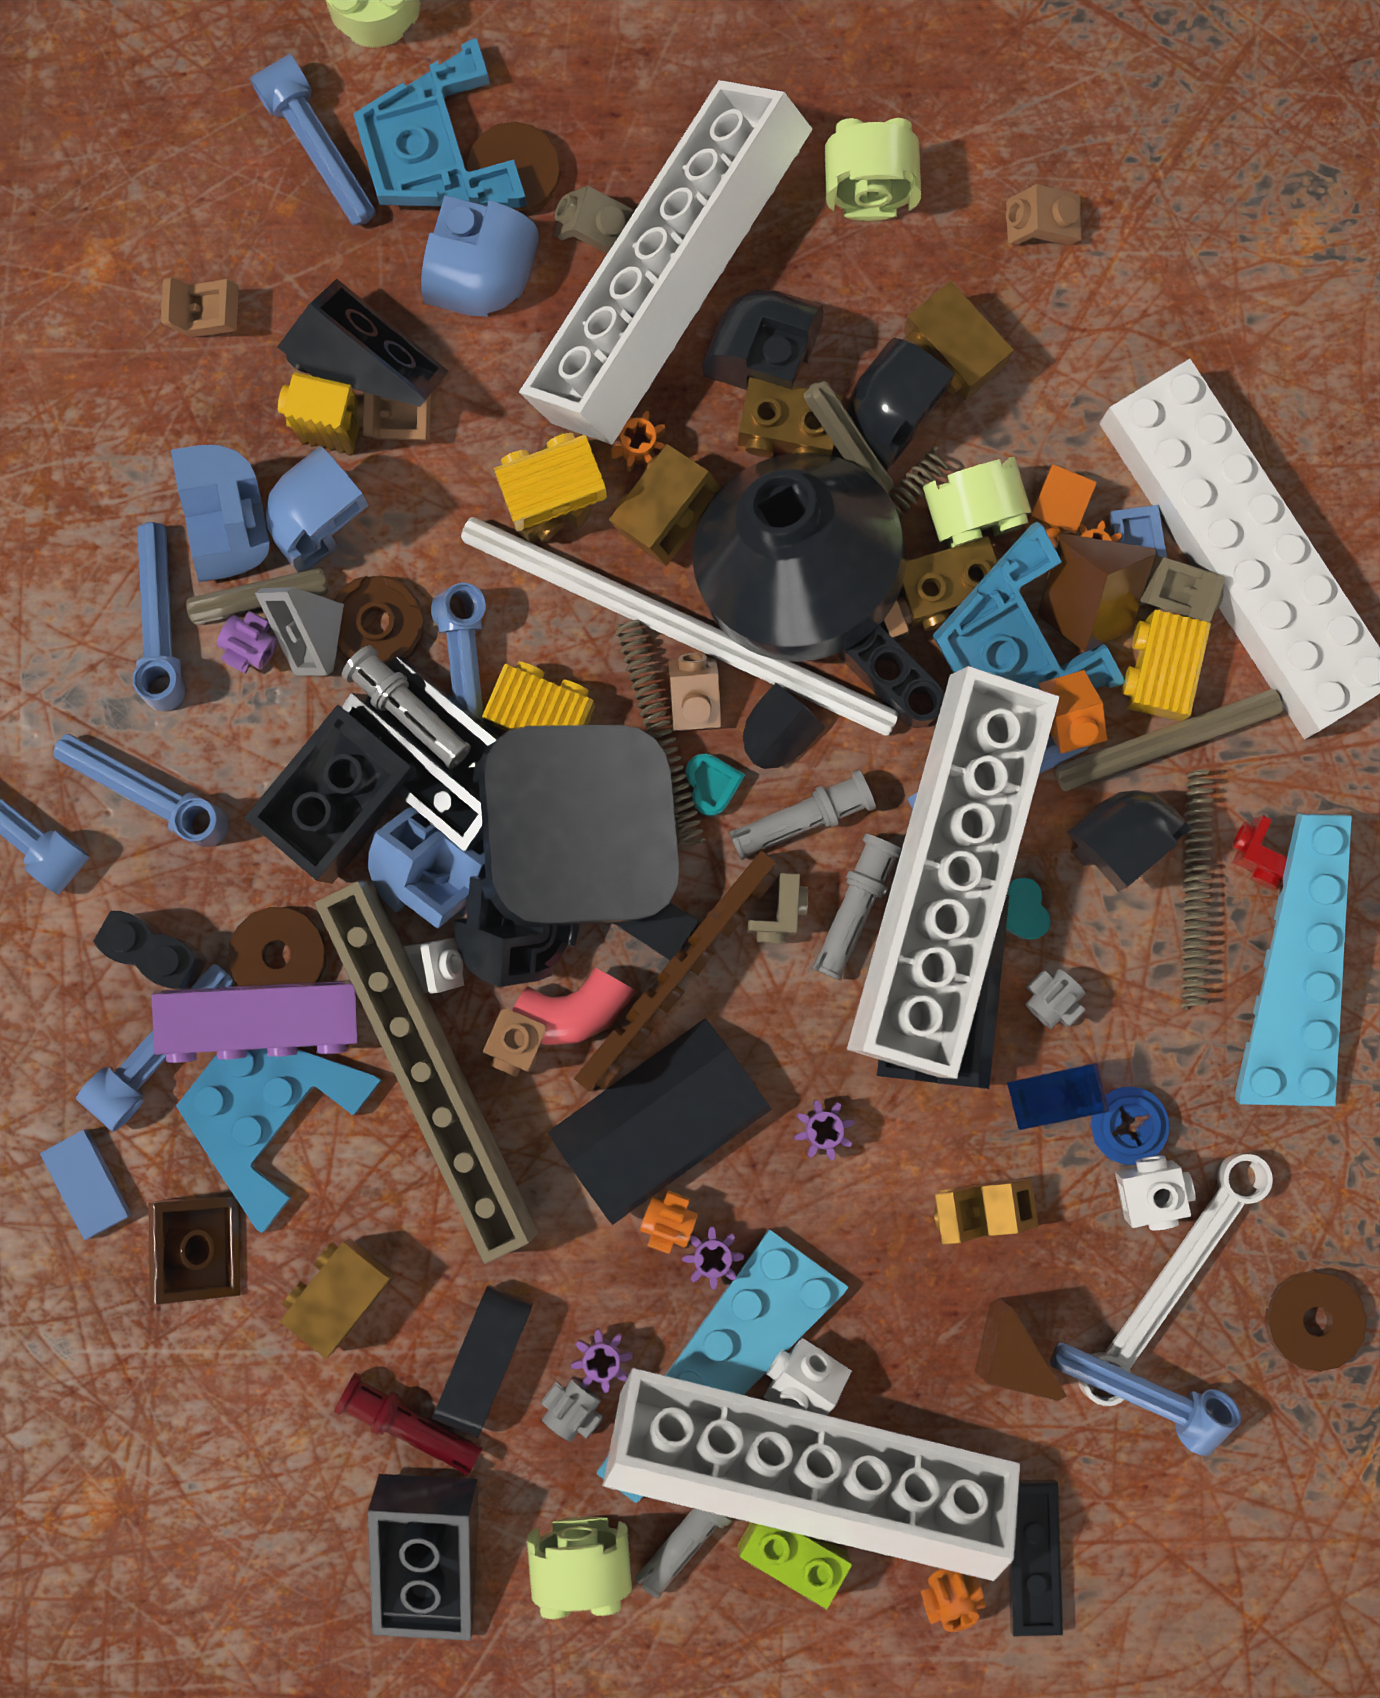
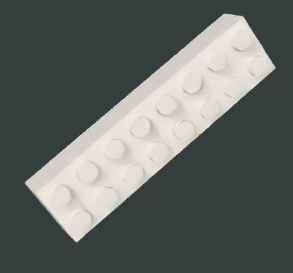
(666, 260)
(1238, 526)
(953, 873)
(813, 1475)

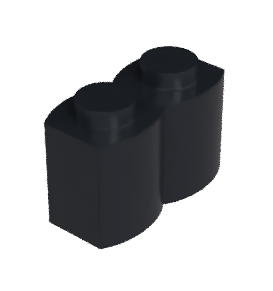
(143, 945)

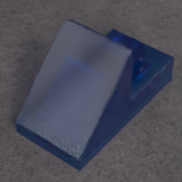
(1058, 1096)

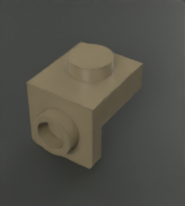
(591, 218)
(1183, 589)
(791, 902)

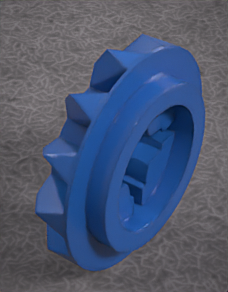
(1151, 1132)

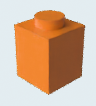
(1061, 502)
(1079, 712)

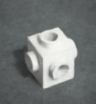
(1138, 1189)
(806, 1379)

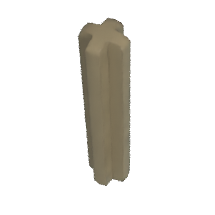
(845, 432)
(243, 599)

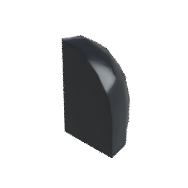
(779, 729)

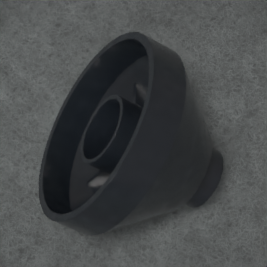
(799, 556)

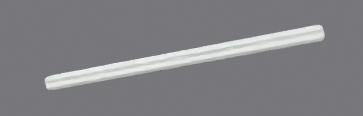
(677, 625)

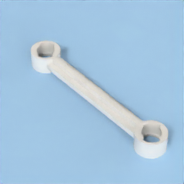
(1181, 1268)

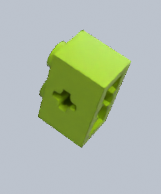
(797, 1560)

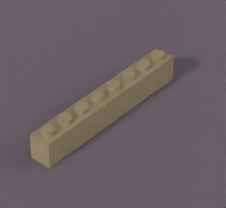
(427, 1070)

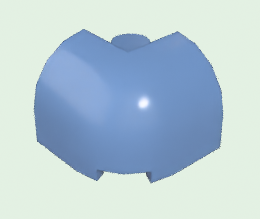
(477, 257)
(310, 507)
(220, 510)
(422, 868)

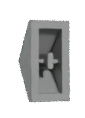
(304, 627)

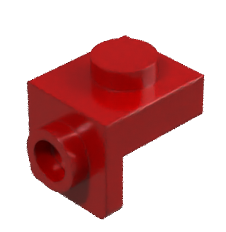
(1251, 855)

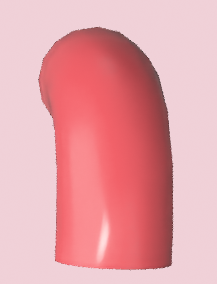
(579, 1014)

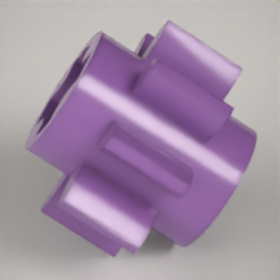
(247, 642)
(837, 1125)
(712, 1271)
(592, 1370)

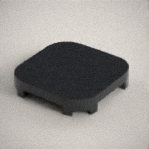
(577, 825)

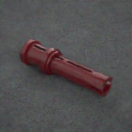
(387, 1415)

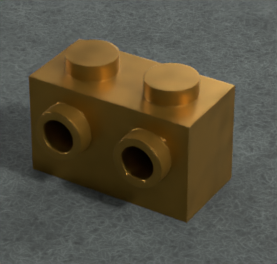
(958, 338)
(780, 422)
(665, 504)
(942, 580)
(335, 1297)

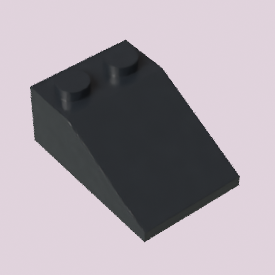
(355, 345)
(330, 796)
(423, 1556)

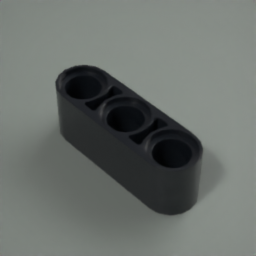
(894, 692)
(482, 1361)

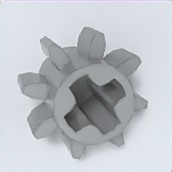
(1055, 998)
(571, 1410)

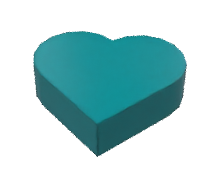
(712, 783)
(1025, 913)

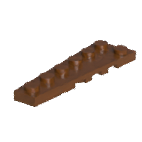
(664, 994)

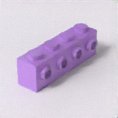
(254, 1018)

